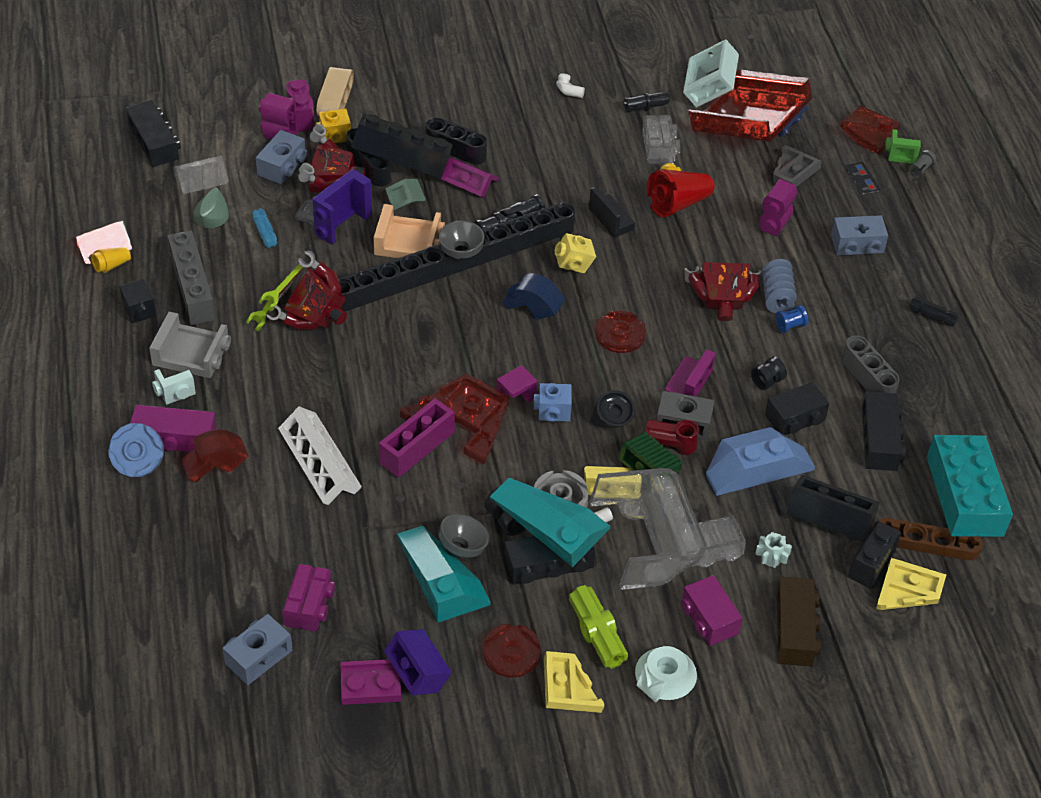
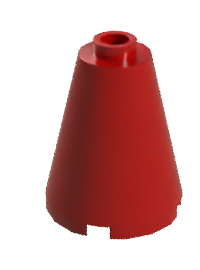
(677, 190)

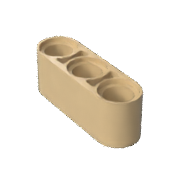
(335, 90)

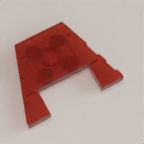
(475, 408)

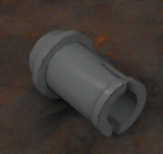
(925, 160)

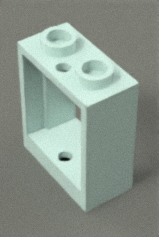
(705, 88)

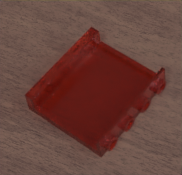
(755, 107)

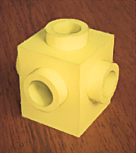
(575, 253)

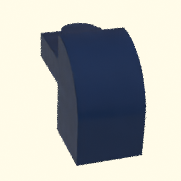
(537, 294)

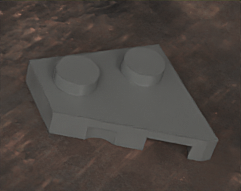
(795, 166)

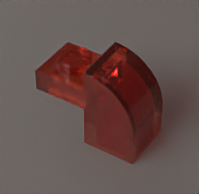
(214, 449)

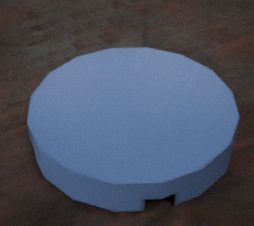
(136, 450)

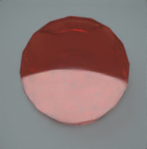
(620, 332)
(511, 650)

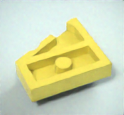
(909, 586)
(568, 685)

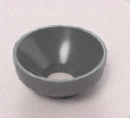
(464, 234)
(465, 531)

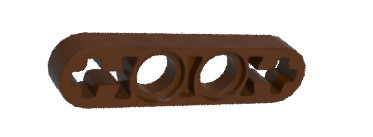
(928, 544)

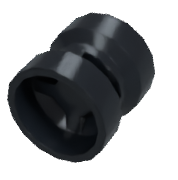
(770, 372)

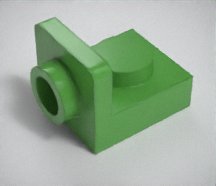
(902, 149)

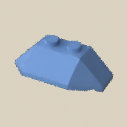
(755, 460)

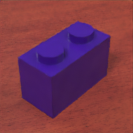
(417, 662)

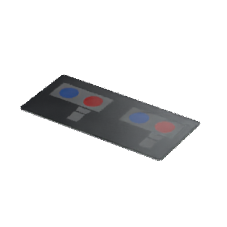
(862, 177)

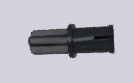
(646, 101)

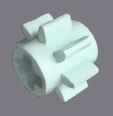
(773, 549)

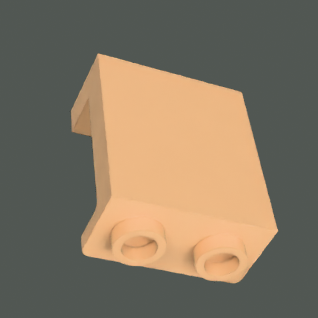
(402, 235)

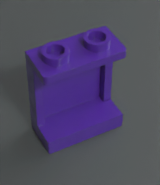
(340, 201)

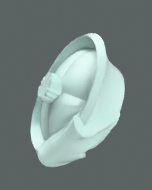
(665, 673)

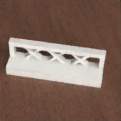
(332, 462)

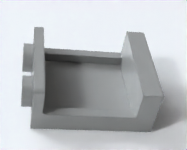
(188, 347)

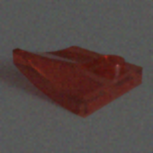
(869, 128)

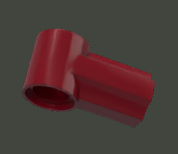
(681, 436)

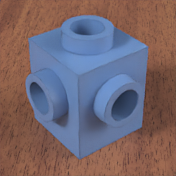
(553, 402)

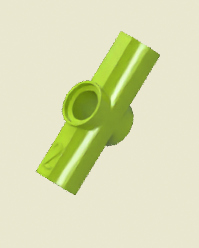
(598, 626)

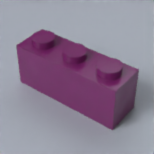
(175, 425)
(416, 437)

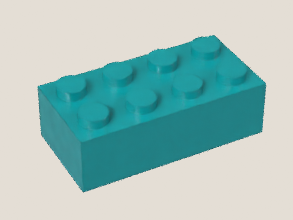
(969, 486)

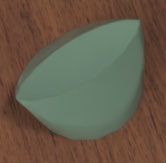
(211, 210)

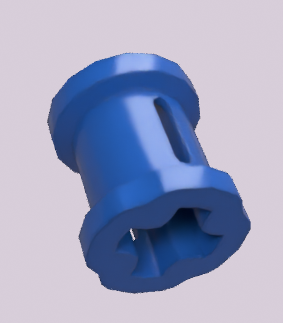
(791, 319)

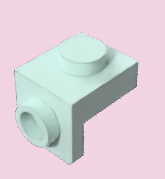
(174, 387)

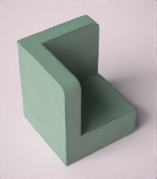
(405, 193)

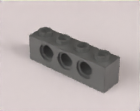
(191, 277)

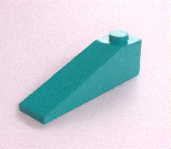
(556, 522)
(442, 577)

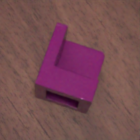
(518, 382)

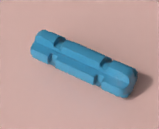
(264, 228)

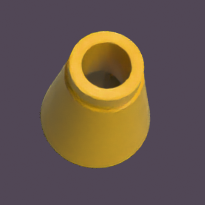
(110, 258)

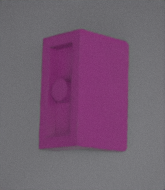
(468, 177)
(692, 374)

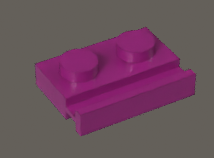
(369, 682)

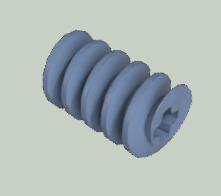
(779, 286)

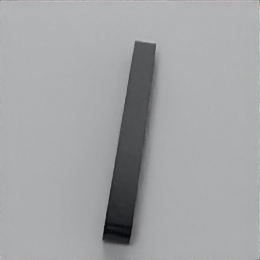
(435, 264)

